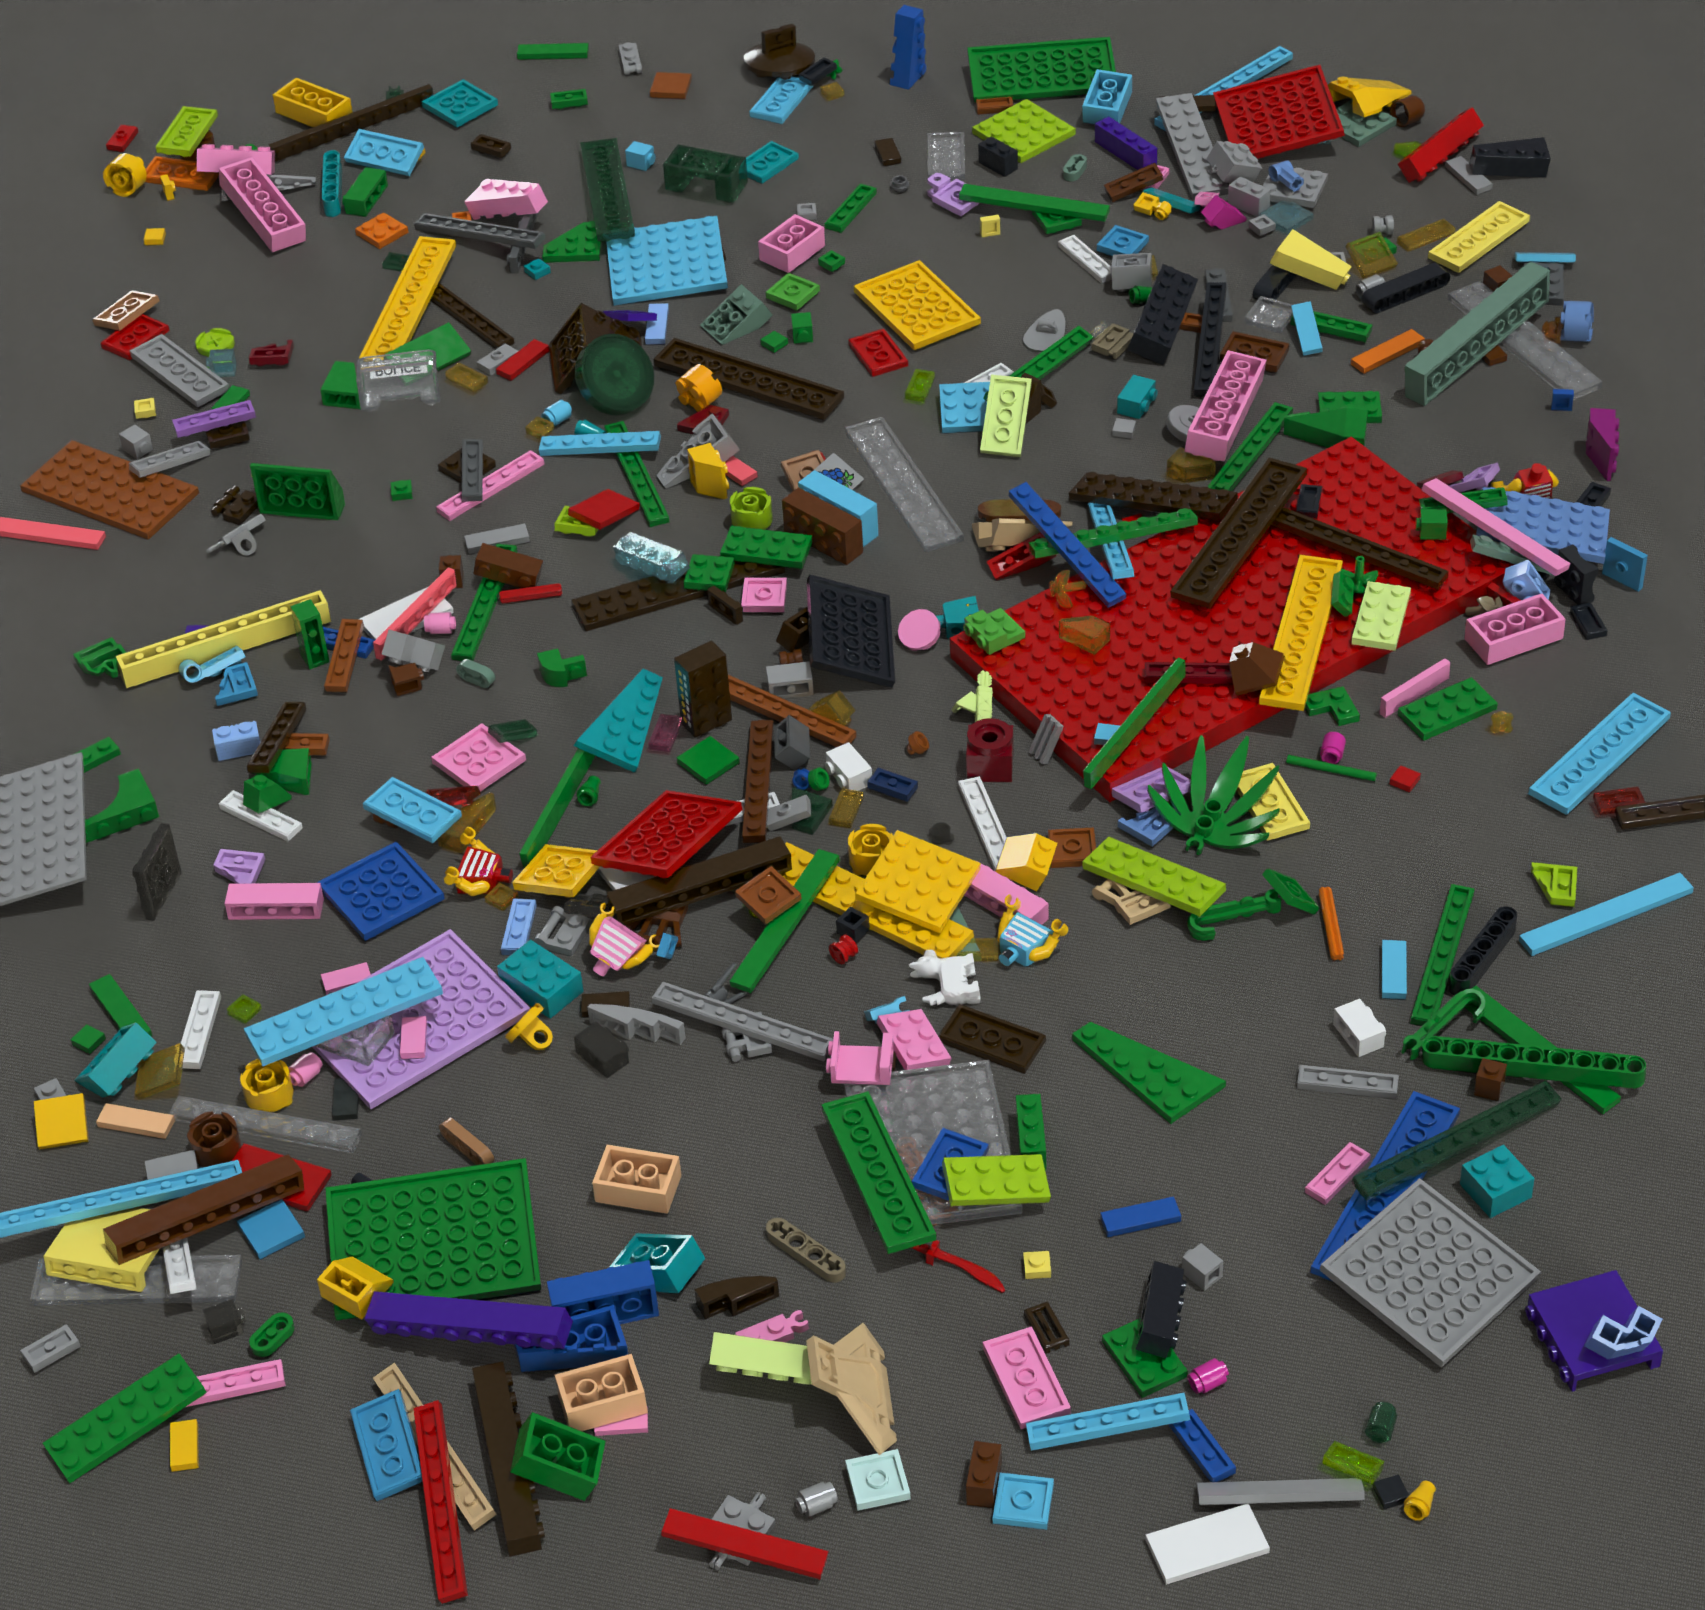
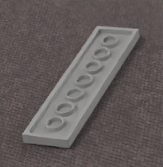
(1190, 143)

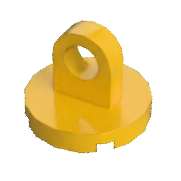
(528, 1026)

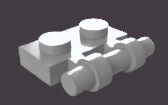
(752, 1045)

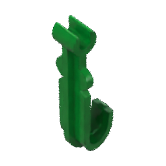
(1229, 910)
(1443, 1017)

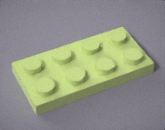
(1005, 415)
(1381, 616)

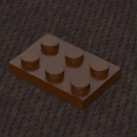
(1259, 347)

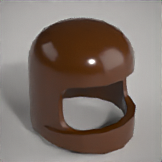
(1413, 108)

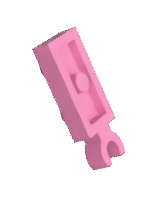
(777, 1328)

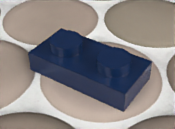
(892, 784)

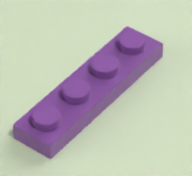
(214, 418)

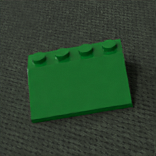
(297, 491)

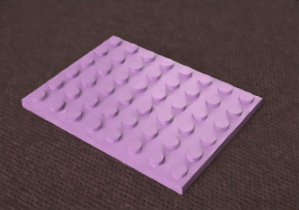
(468, 1013)

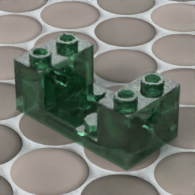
(689, 162)

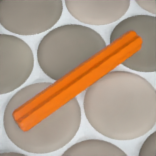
(1331, 923)

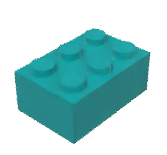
(541, 978)

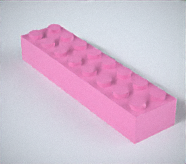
(1225, 406)

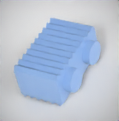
(236, 740)

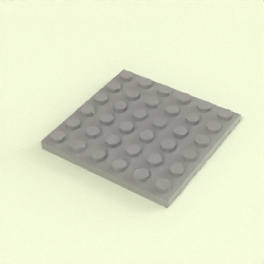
(1430, 1272)

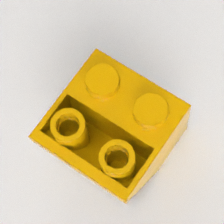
(708, 471)
(352, 1285)

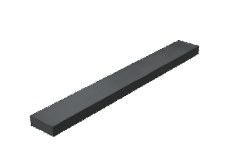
(480, 230)

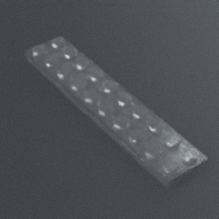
(1533, 348)
(904, 484)

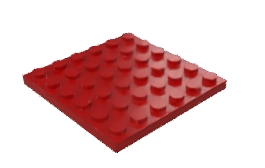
(1280, 112)

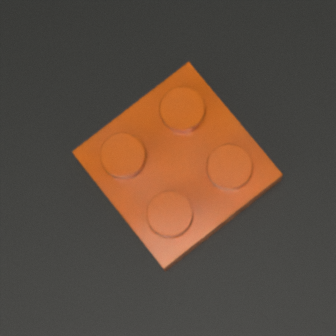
(381, 230)

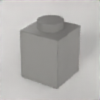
(136, 441)
(1202, 1266)

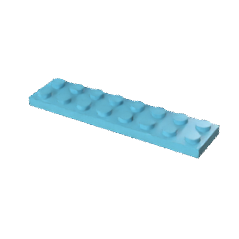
(1599, 753)
(343, 1011)

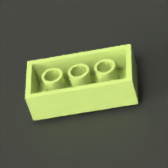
(760, 1356)

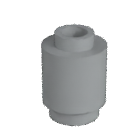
(1368, 283)
(816, 1498)

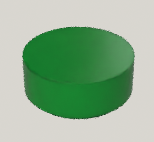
(818, 779)

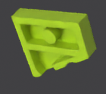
(1556, 882)

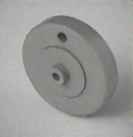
(1180, 420)

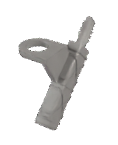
(240, 533)

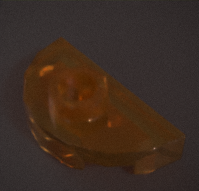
(1553, 329)

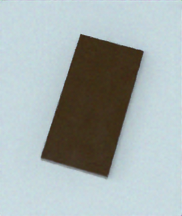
(992, 1038)

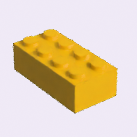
(310, 103)

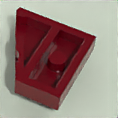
(271, 354)
(688, 424)

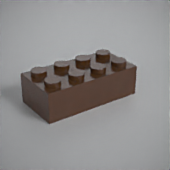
(831, 528)

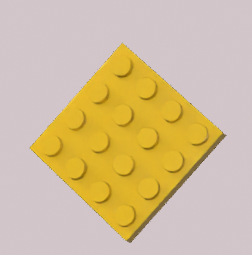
(918, 881)

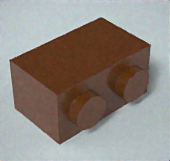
(984, 1474)

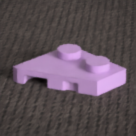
(1478, 478)
(239, 866)

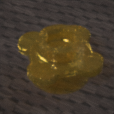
(1501, 717)

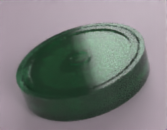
(614, 374)

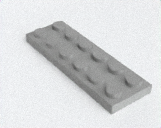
(179, 370)

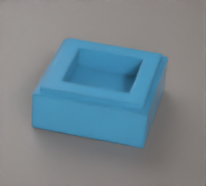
(667, 946)

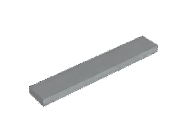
(1280, 1491)

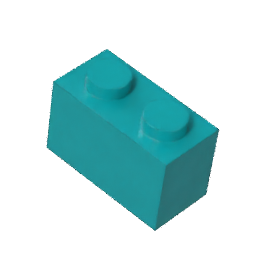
(1136, 396)

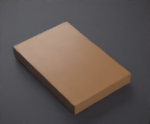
(125, 310)

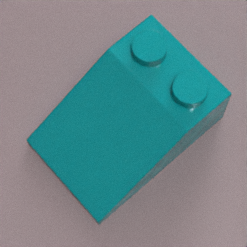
(670, 1257)

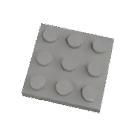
(1307, 194)

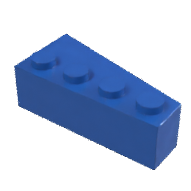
(908, 47)

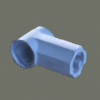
(1284, 172)

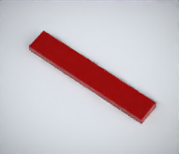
(744, 1543)

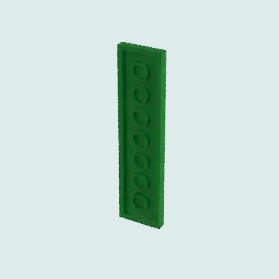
(878, 1172)

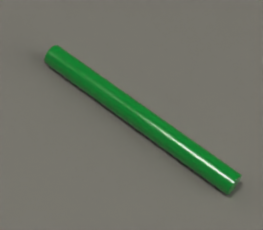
(1333, 768)

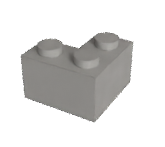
(411, 649)

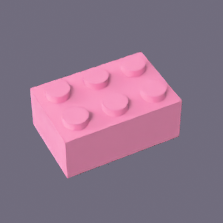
(791, 243)

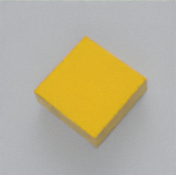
(154, 236)

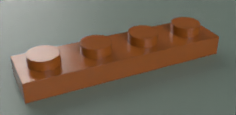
(344, 655)

